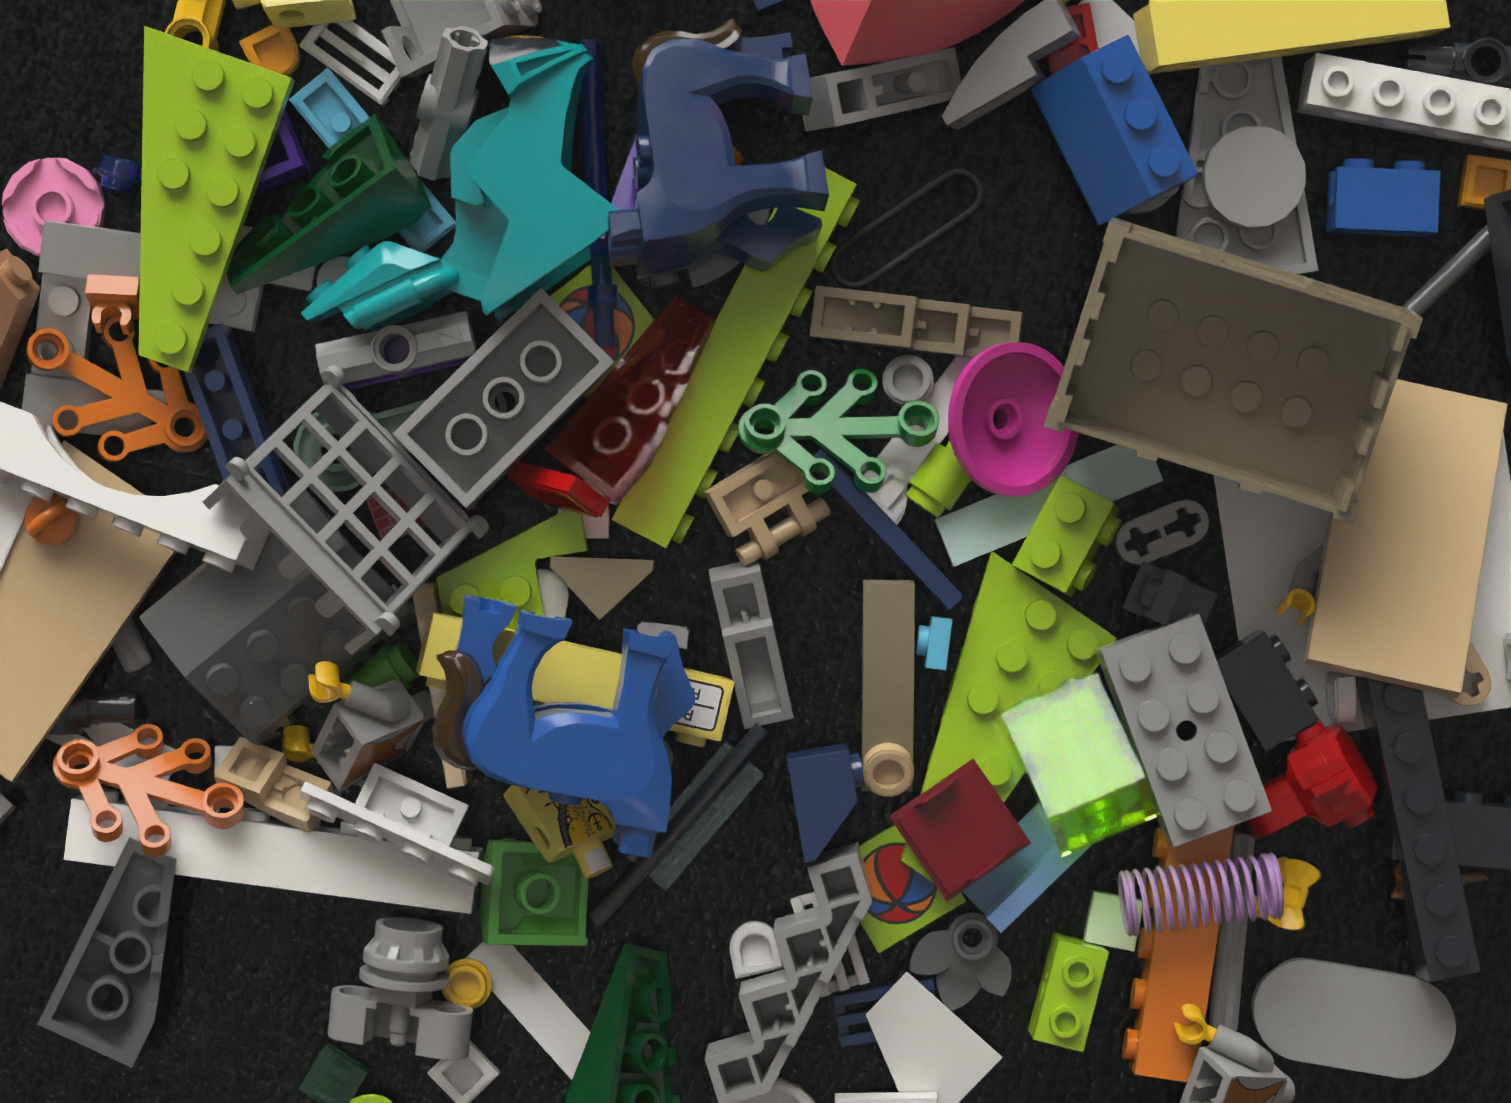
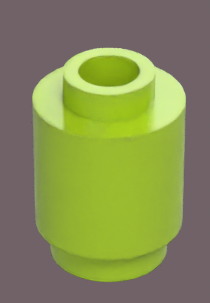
(938, 481)

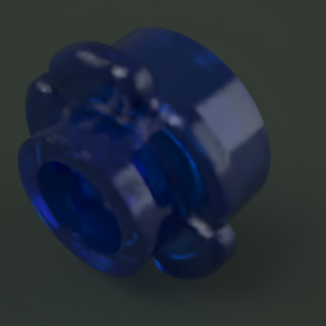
(118, 172)

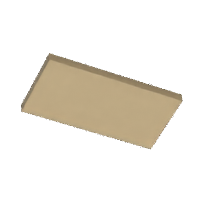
(1407, 573)
(64, 614)

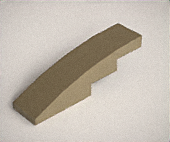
(910, 322)
(888, 664)

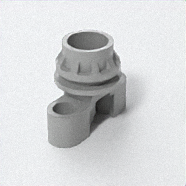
(404, 968)

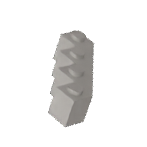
(784, 1000)

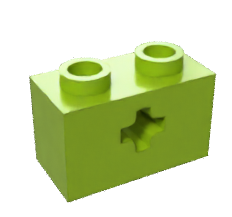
(1068, 992)

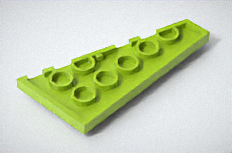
(202, 160)
(1015, 648)

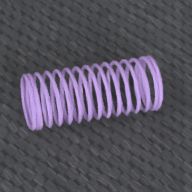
(1268, 884)

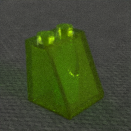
(1079, 763)

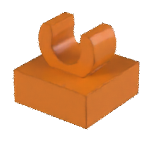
(111, 298)

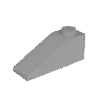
(882, 89)

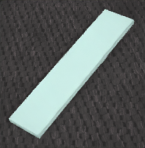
(1007, 519)

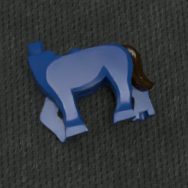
(564, 746)

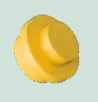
(468, 983)

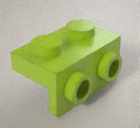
(1068, 537)

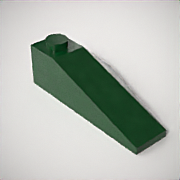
(351, 203)
(628, 1043)

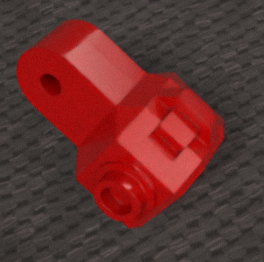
(1322, 780)

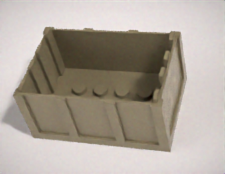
(1232, 368)

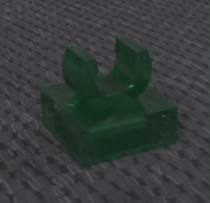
(334, 1077)

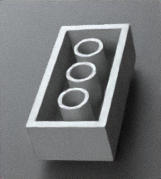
(533, 356)
(1172, 678)

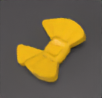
(1297, 879)

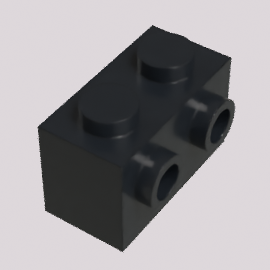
(1264, 690)

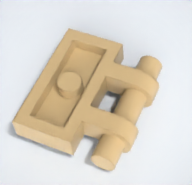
(757, 492)

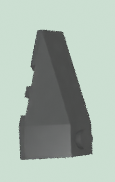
(116, 968)

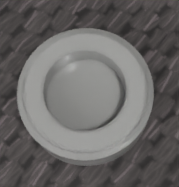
(908, 380)

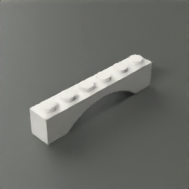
(36, 457)

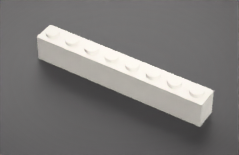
(281, 856)

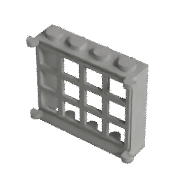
(309, 548)

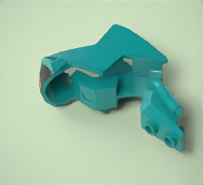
(516, 204)

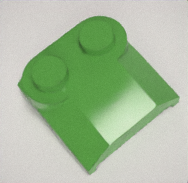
(532, 898)

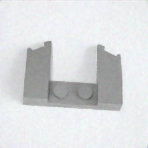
(66, 259)

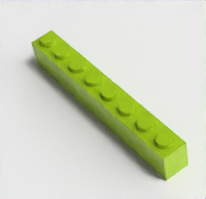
(727, 378)

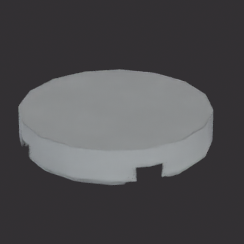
(1254, 177)

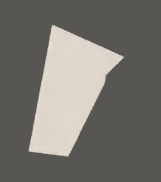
(928, 1043)

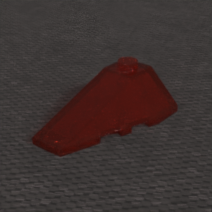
(627, 415)

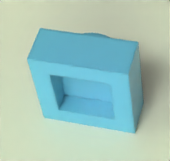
(934, 642)

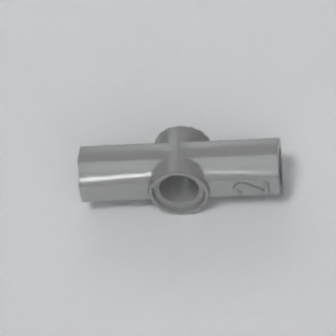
(448, 101)
(429, 342)

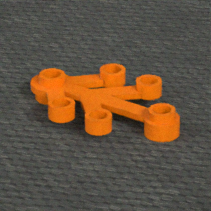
(126, 395)
(144, 782)

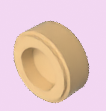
(888, 769)

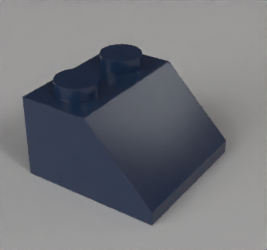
(823, 792)

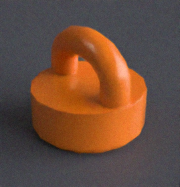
(50, 521)

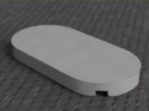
(1353, 1018)

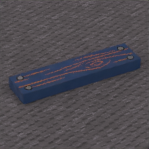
(890, 537)

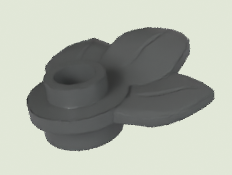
(960, 967)

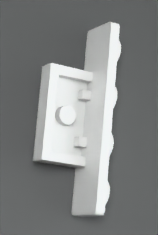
(406, 815)

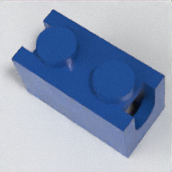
(1383, 199)

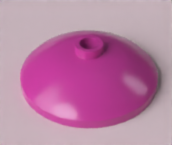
(1016, 452)

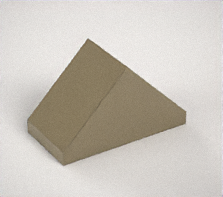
(601, 581)

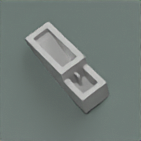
(1011, 62)
(750, 643)

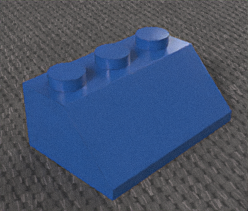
(1113, 130)

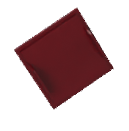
(960, 829)

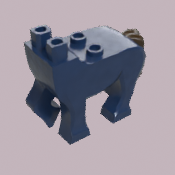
(685, 159)

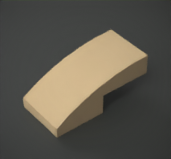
(270, 782)

